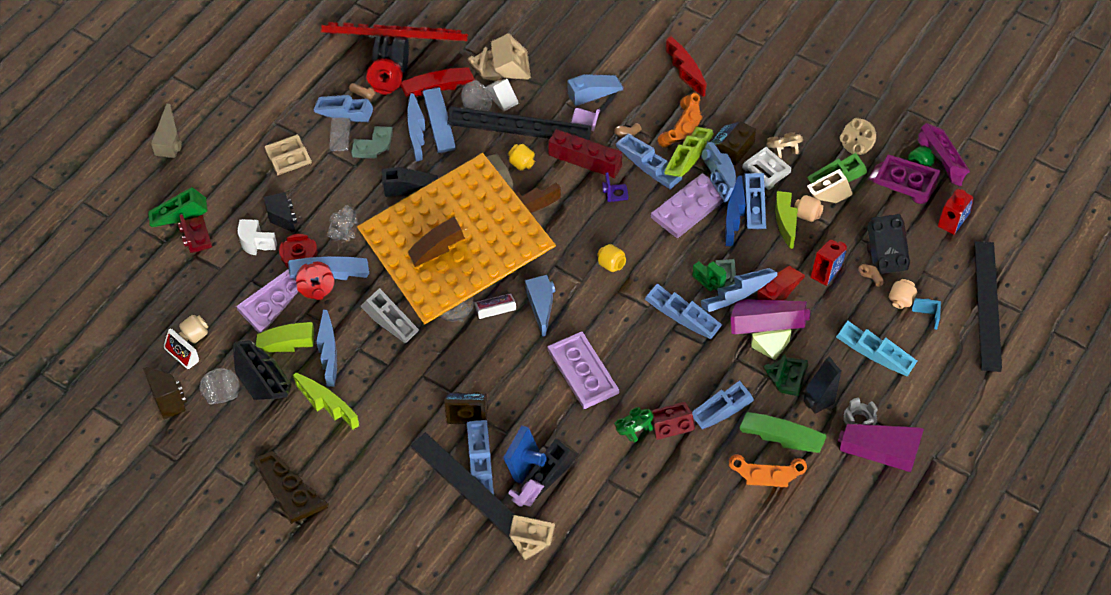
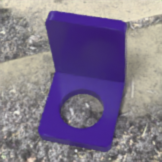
(609, 189)

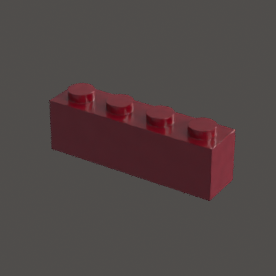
(585, 153)

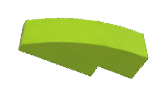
(786, 217)
(286, 337)

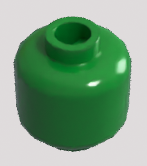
(922, 155)

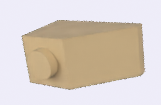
(831, 187)

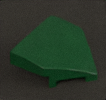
(787, 374)

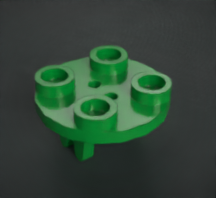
(634, 422)

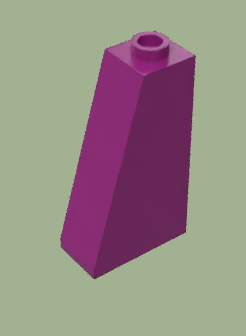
(768, 315)
(882, 444)

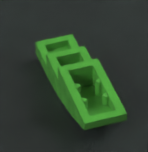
(783, 431)

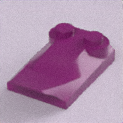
(944, 150)
(906, 178)

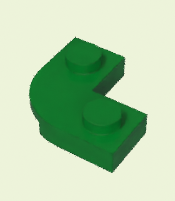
(709, 276)

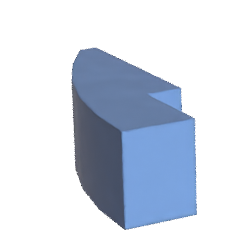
(344, 107)
(722, 405)

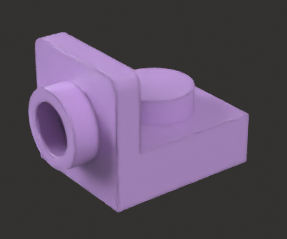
(529, 493)

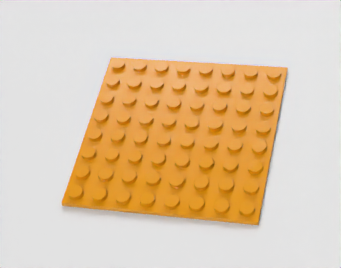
(495, 227)

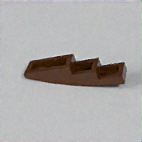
(537, 200)

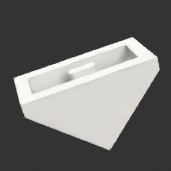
(503, 94)

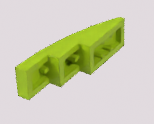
(689, 152)
(323, 398)

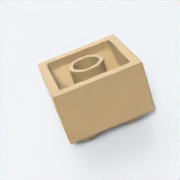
(510, 58)

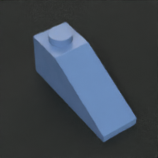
(591, 87)
(755, 200)
(540, 295)

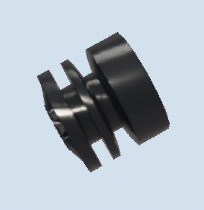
(396, 52)

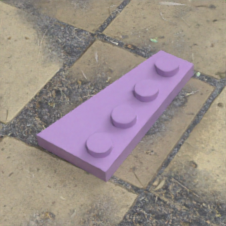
(268, 302)

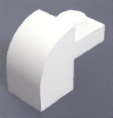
(253, 239)

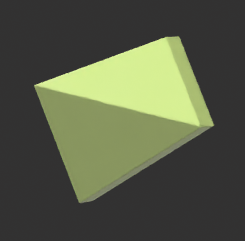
(771, 342)

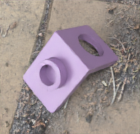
(585, 117)

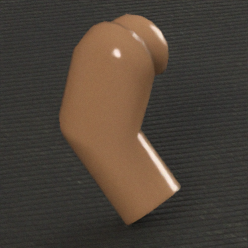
(361, 91)
(622, 131)
(871, 272)

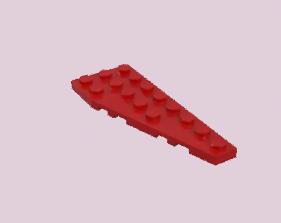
(395, 31)

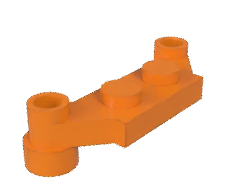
(686, 124)
(767, 474)

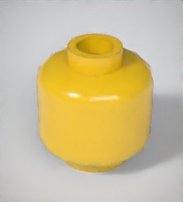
(521, 157)
(611, 258)

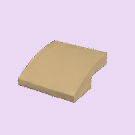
(287, 154)

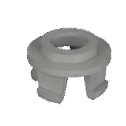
(856, 408)

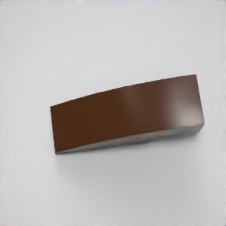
(436, 242)

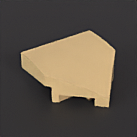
(484, 65)
(531, 535)

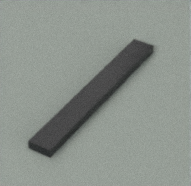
(513, 123)
(987, 307)
(464, 483)

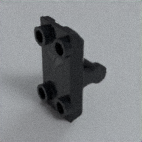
(888, 244)

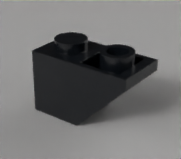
(279, 211)

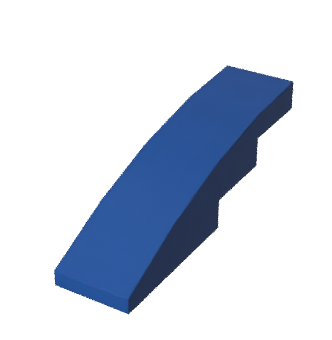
(735, 209)

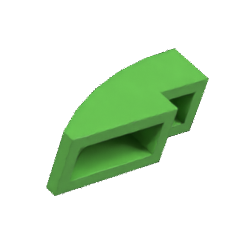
(851, 168)

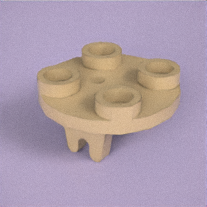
(852, 132)
(789, 139)

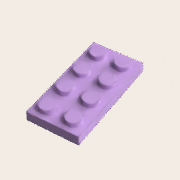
(688, 206)
(583, 370)

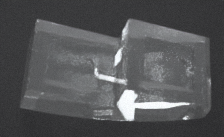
(340, 134)

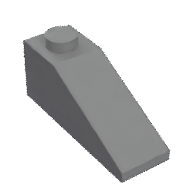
(389, 316)

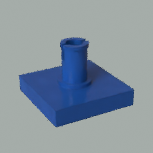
(523, 454)

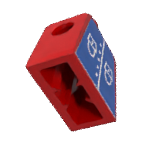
(959, 204)
(832, 254)

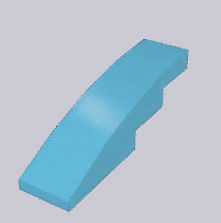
(878, 350)

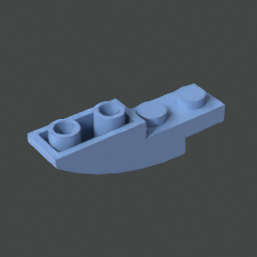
(722, 170)

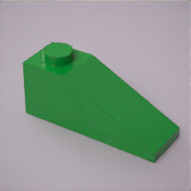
(189, 203)

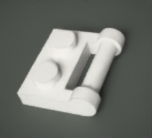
(769, 163)

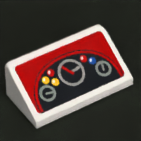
(495, 306)
(180, 349)

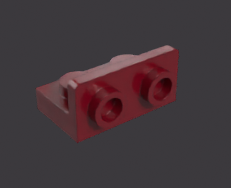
(195, 232)
(672, 420)

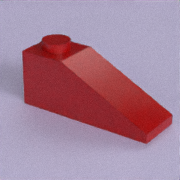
(781, 285)

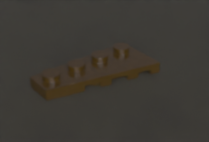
(288, 489)

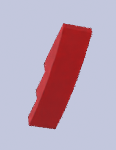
(688, 69)
(442, 79)

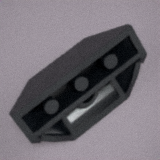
(259, 372)

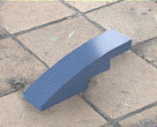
(438, 120)
(416, 125)
(647, 160)
(340, 266)
(743, 287)
(682, 312)
(327, 346)
(480, 453)

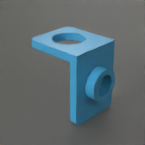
(928, 306)

